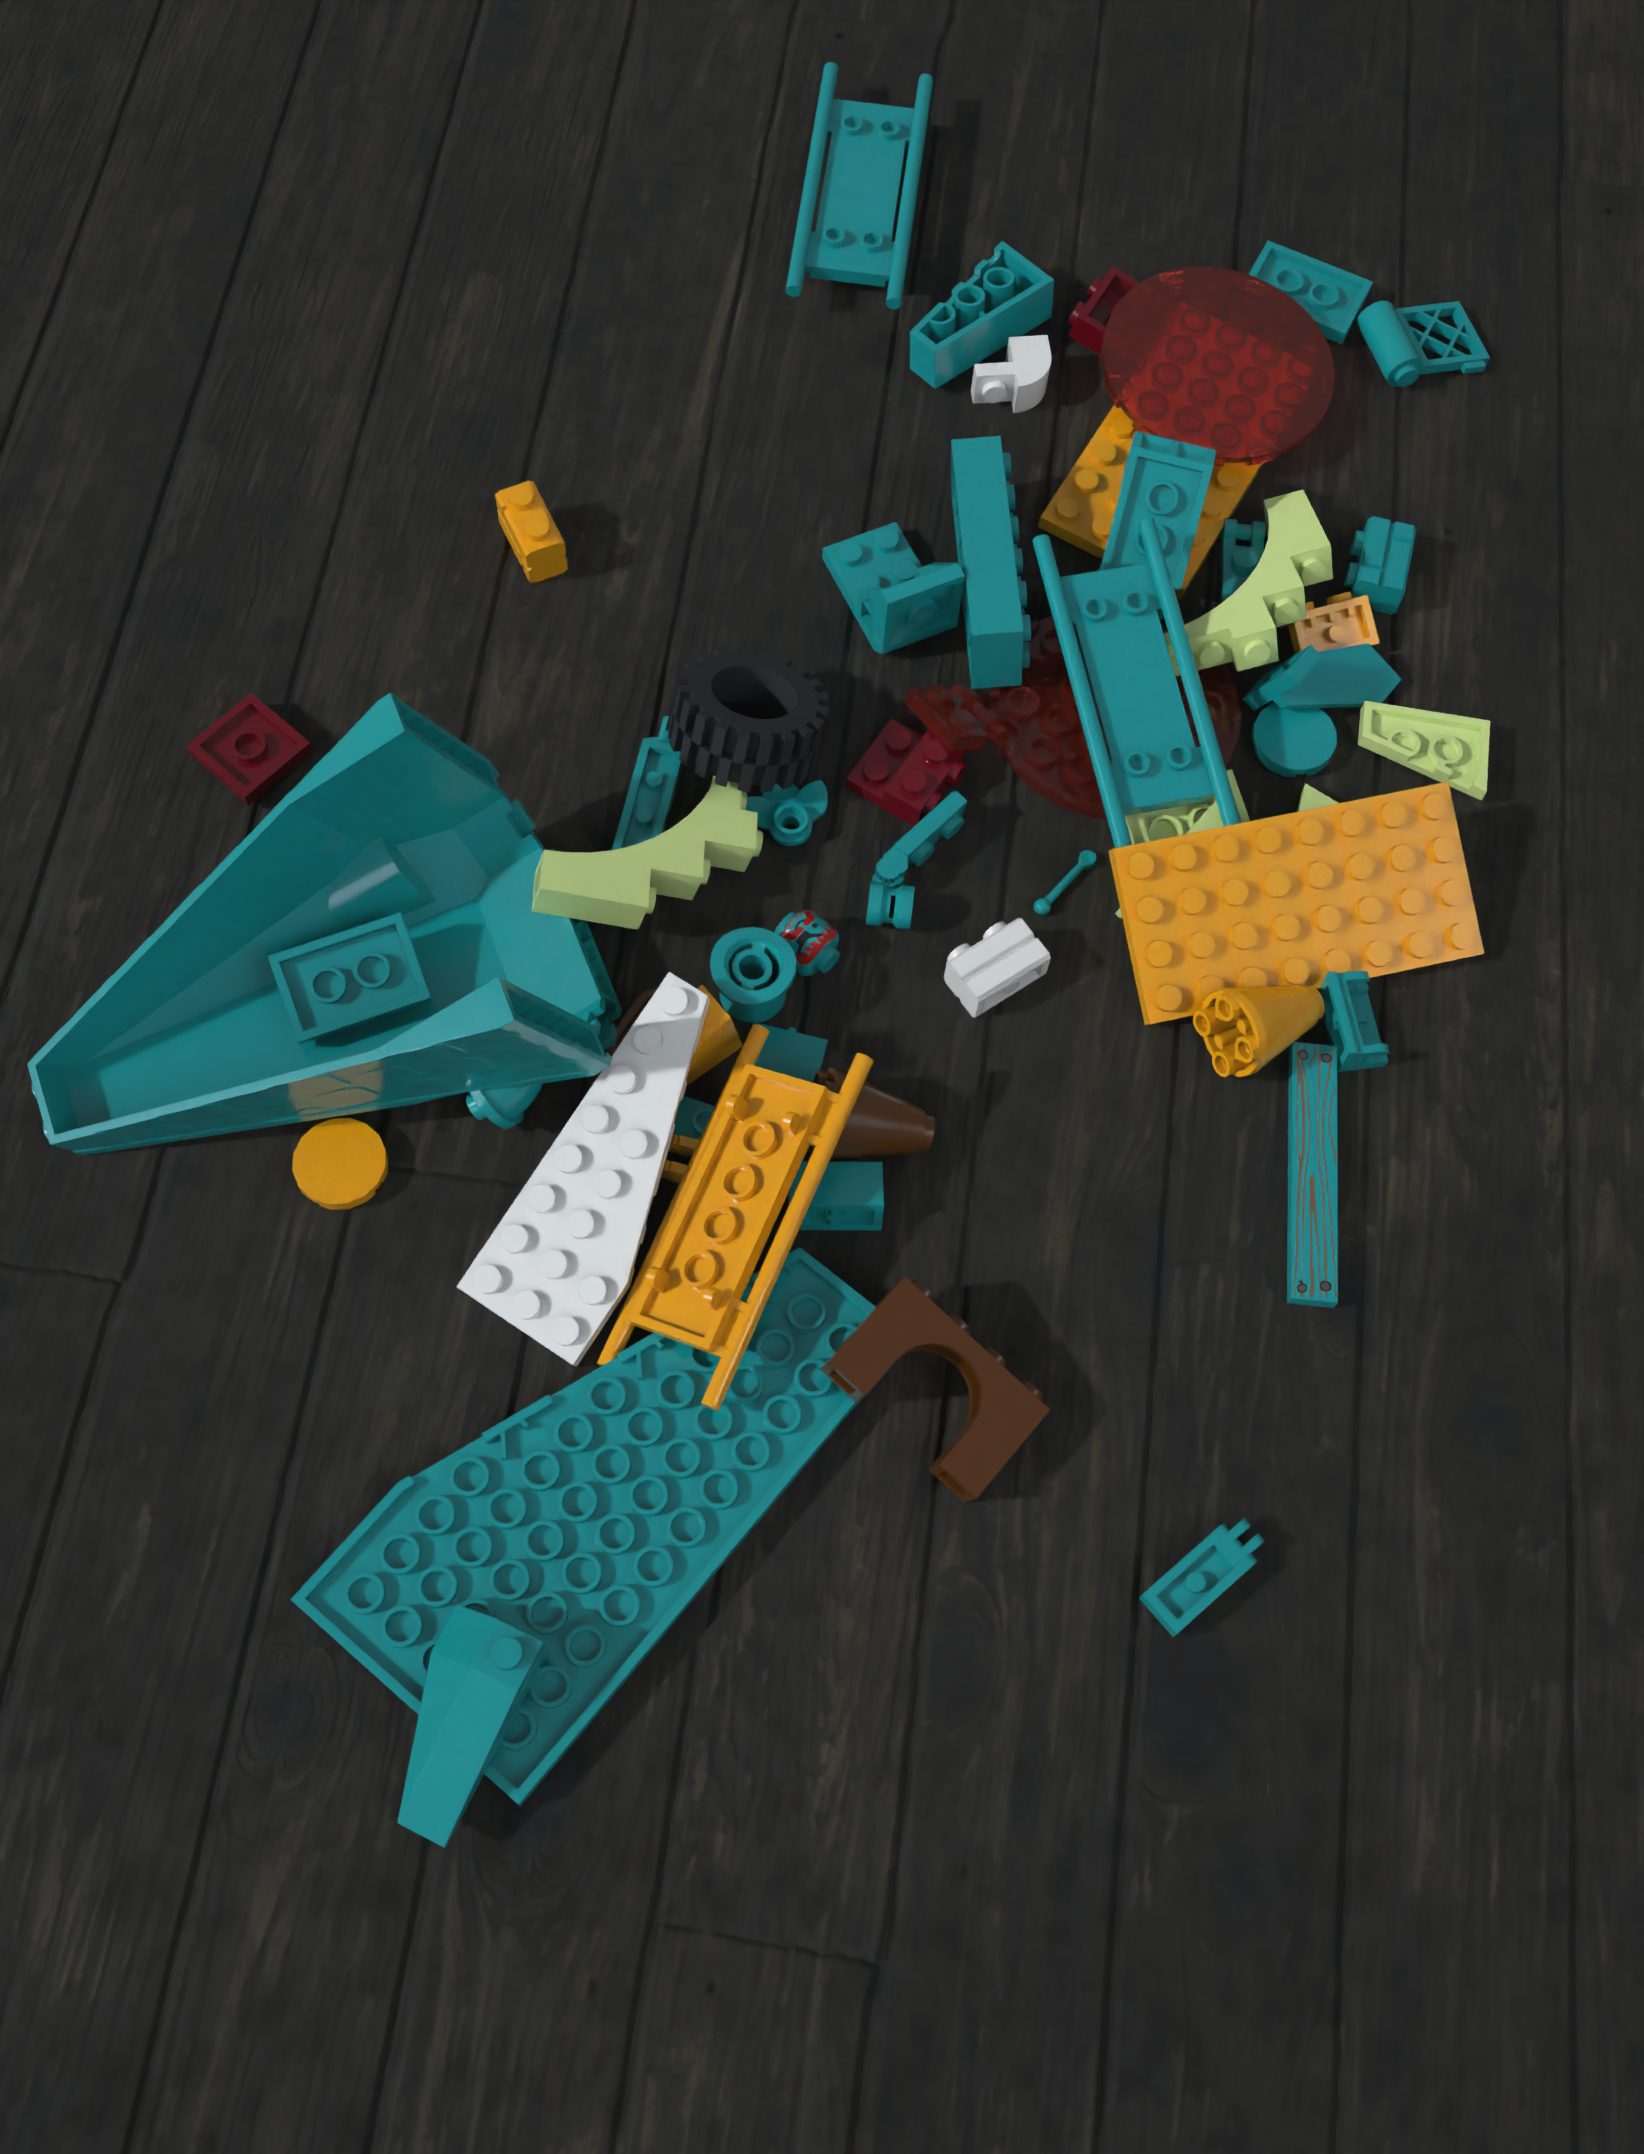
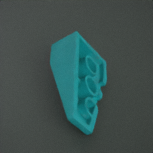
(467, 1704)

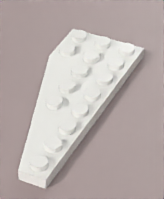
(579, 1220)

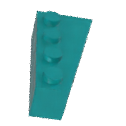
(996, 303)

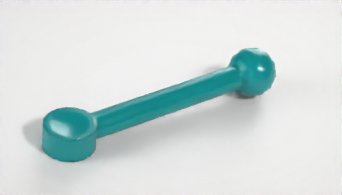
(1086, 861)

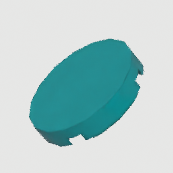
(1293, 740)

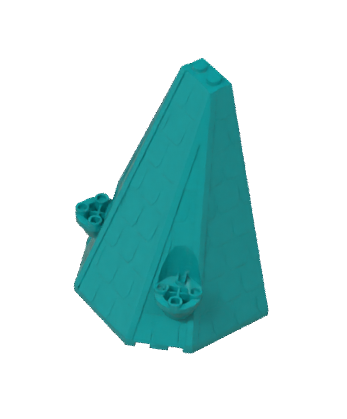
(381, 826)

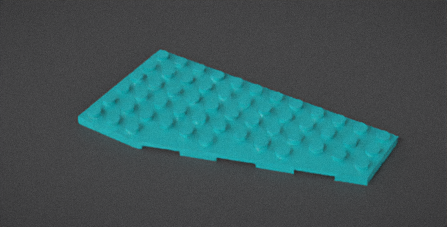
(592, 1515)

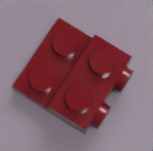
(1091, 318)
(906, 772)

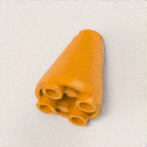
(1255, 1024)

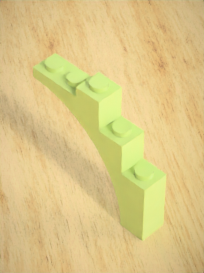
(1272, 596)
(623, 882)

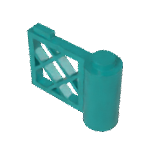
(1398, 345)

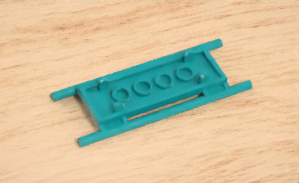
(860, 191)
(1130, 689)

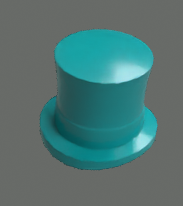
(752, 973)

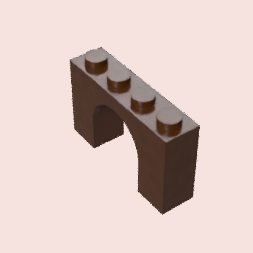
(1000, 1408)

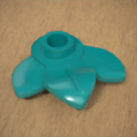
(790, 807)

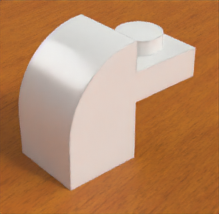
(1019, 378)

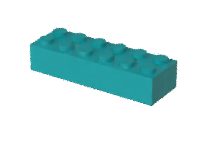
(990, 562)

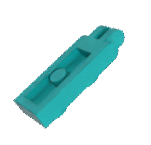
(1201, 1577)

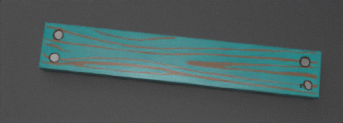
(1312, 1176)

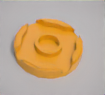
(340, 1163)

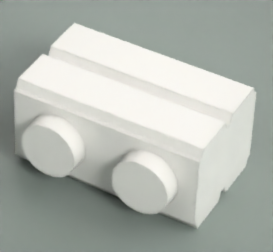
(995, 966)

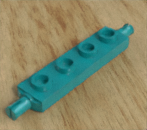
(650, 790)

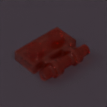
(957, 716)

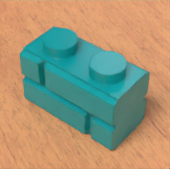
(1381, 563)

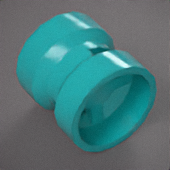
(880, 902)

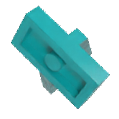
(1326, 680)

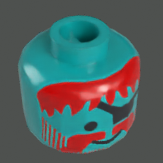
(812, 941)

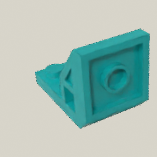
(1163, 483)
(891, 590)

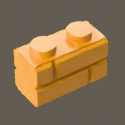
(531, 531)

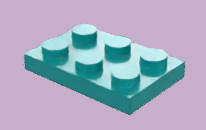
(1322, 290)
(349, 978)

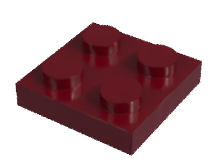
(249, 749)

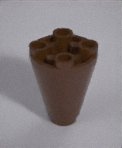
(878, 1122)

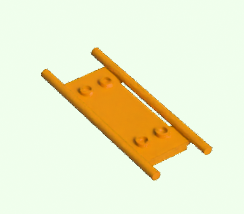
(728, 1209)

